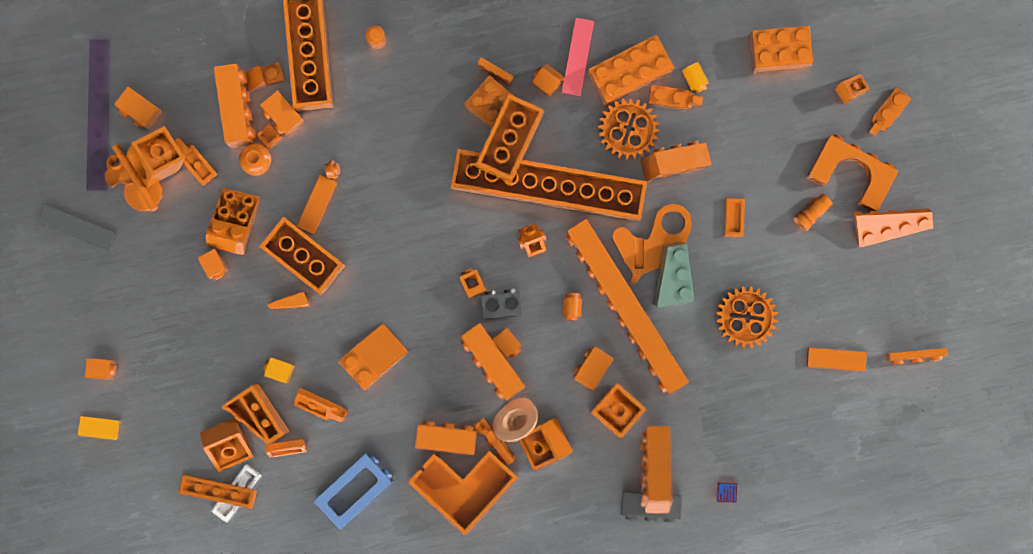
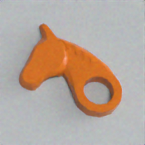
(643, 254)

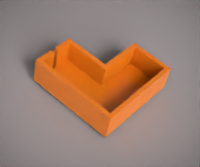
(463, 499)

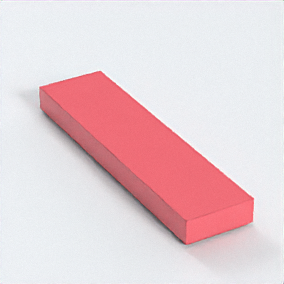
(578, 57)

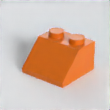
(226, 444)
(545, 444)

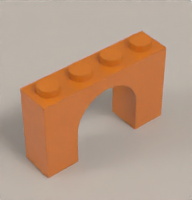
(879, 174)

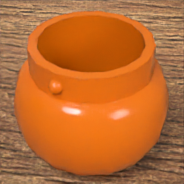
(255, 159)

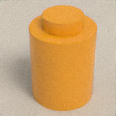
(695, 77)

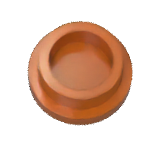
(332, 169)

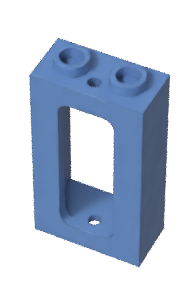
(365, 461)

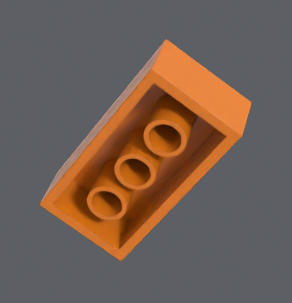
(630, 70)
(234, 105)
(510, 138)
(302, 256)
(493, 362)
(657, 469)

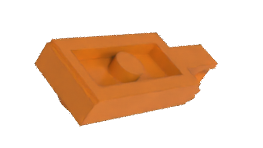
(673, 98)
(889, 111)
(196, 162)
(319, 406)
(504, 453)

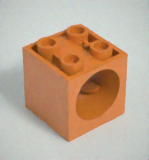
(155, 156)
(618, 410)

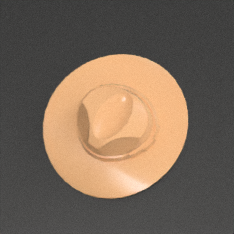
(515, 420)

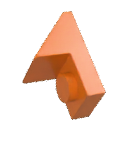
(264, 76)
(852, 88)

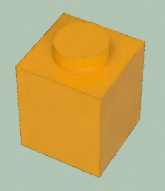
(278, 370)

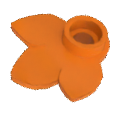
(116, 173)

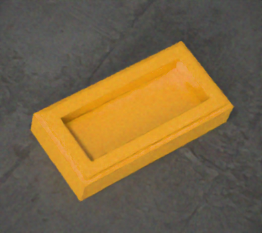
(98, 428)

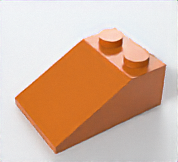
(373, 357)

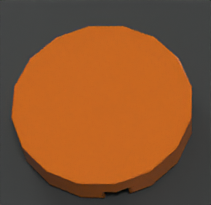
(136, 200)

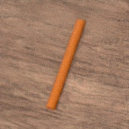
(135, 178)

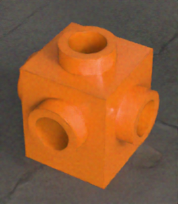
(532, 240)

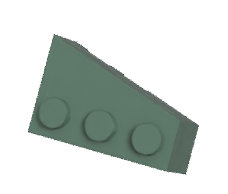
(674, 276)

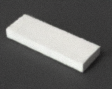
(246, 478)

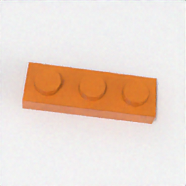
(916, 356)

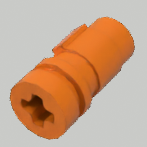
(814, 210)

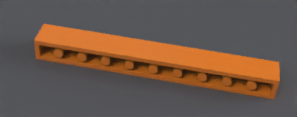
(627, 307)

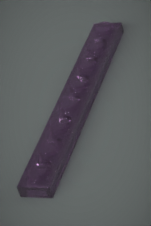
(98, 114)

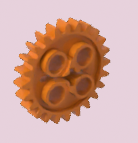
(612, 123)
(748, 299)

